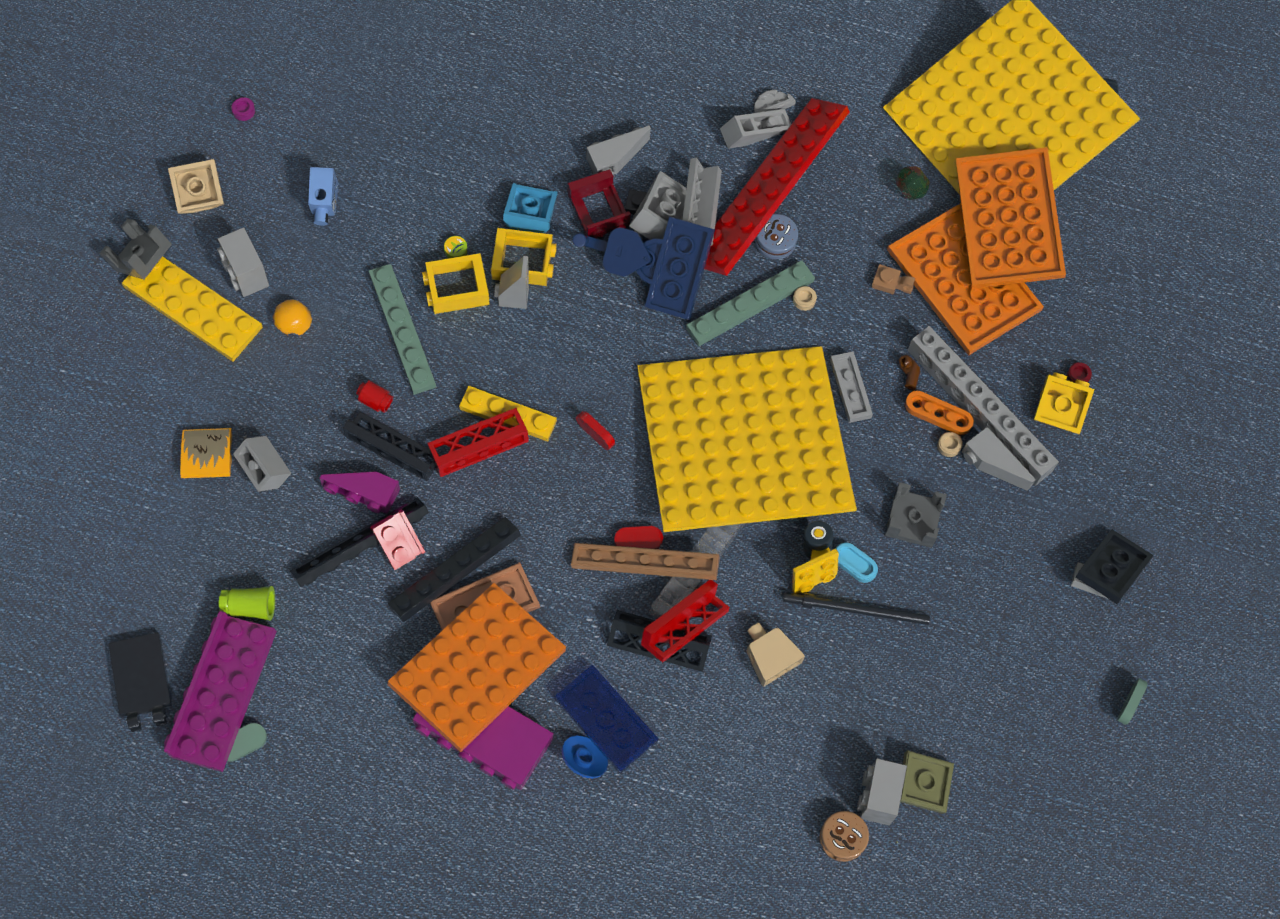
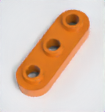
(949, 412)

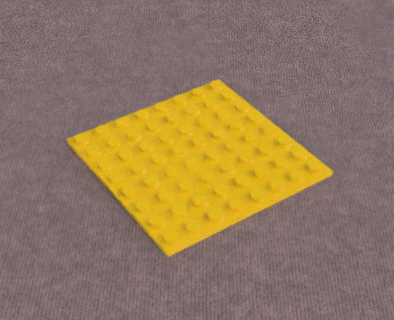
(1011, 91)
(744, 439)

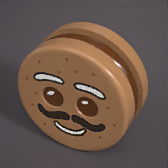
(844, 836)

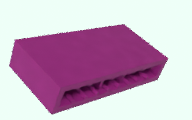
(505, 748)

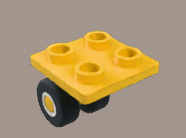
(823, 560)

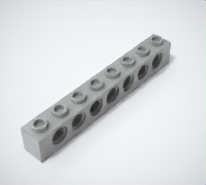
(981, 402)

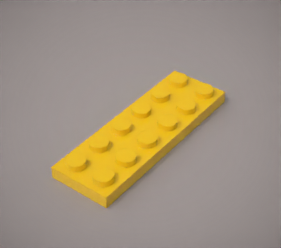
(195, 308)

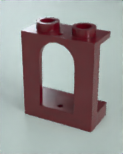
(591, 185)

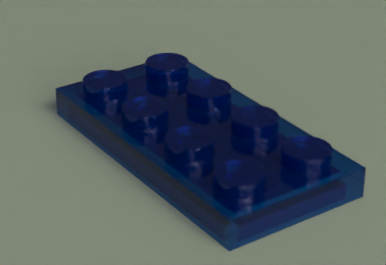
(606, 718)

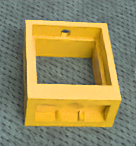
(524, 239)
(458, 301)

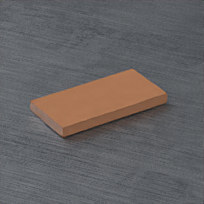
(510, 580)

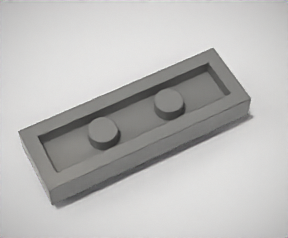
(851, 387)

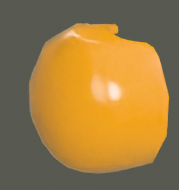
(292, 317)

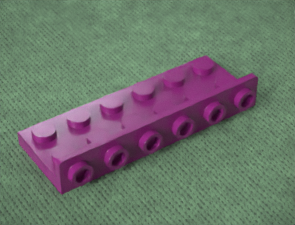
(219, 692)

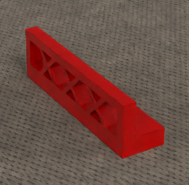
(482, 449)
(678, 619)

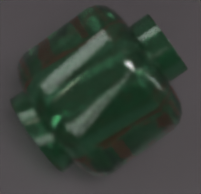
(912, 182)

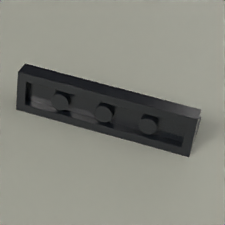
(390, 450)
(635, 625)

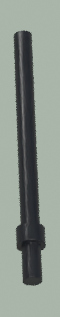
(808, 601)

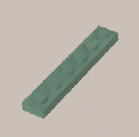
(750, 303)
(402, 329)

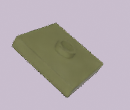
(926, 782)

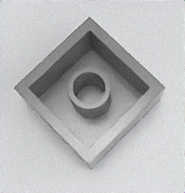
(242, 262)
(882, 792)

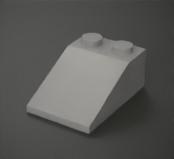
(662, 201)

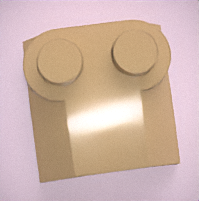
(196, 187)

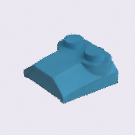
(529, 209)

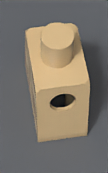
(772, 653)

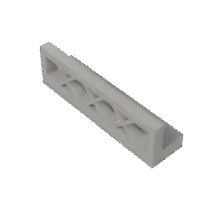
(702, 194)

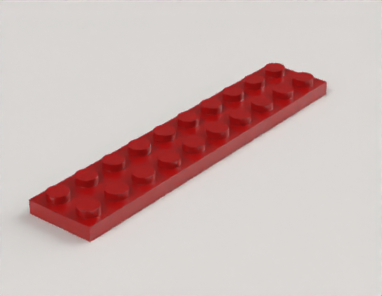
(772, 182)

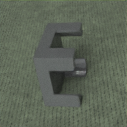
(140, 253)
(915, 516)

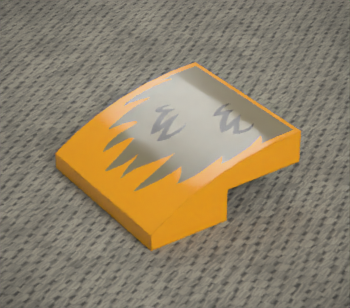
(206, 453)

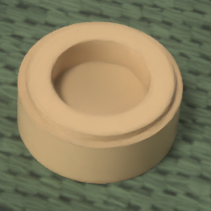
(804, 298)
(949, 444)

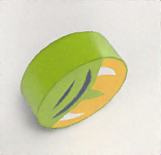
(455, 247)

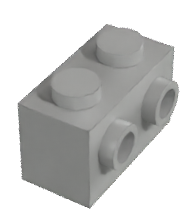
(262, 463)

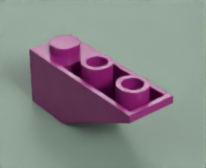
(365, 487)

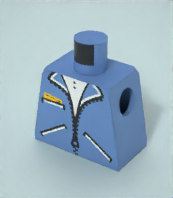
(322, 194)

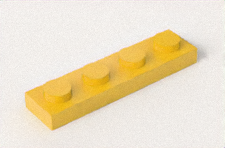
(489, 405)

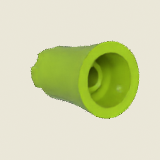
(249, 602)

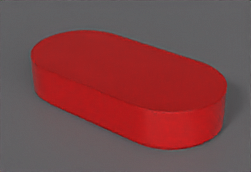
(595, 430)
(639, 537)

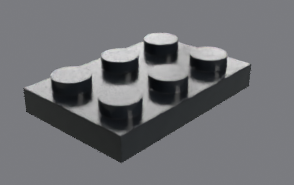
(1114, 566)

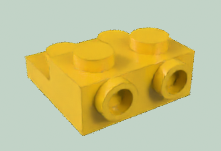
(1064, 403)

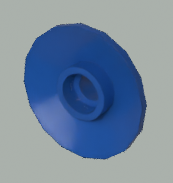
(584, 757)

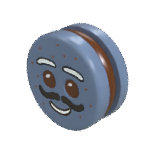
(777, 237)

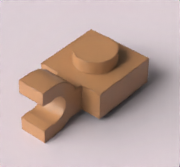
(889, 279)

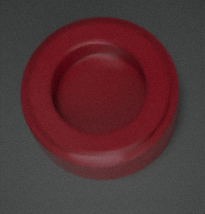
(1079, 371)

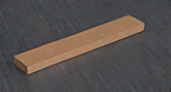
(645, 561)

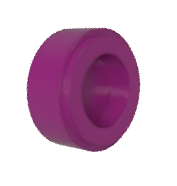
(243, 109)

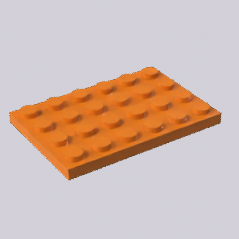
(1010, 218)
(941, 272)
(476, 667)

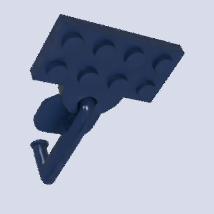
(674, 262)

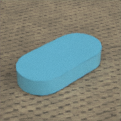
(856, 563)

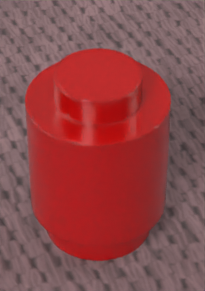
(374, 396)

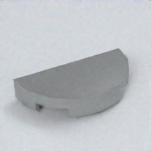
(773, 100)

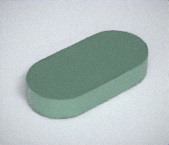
(1132, 701)
(247, 741)

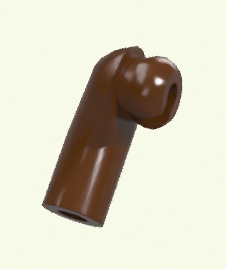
(911, 370)

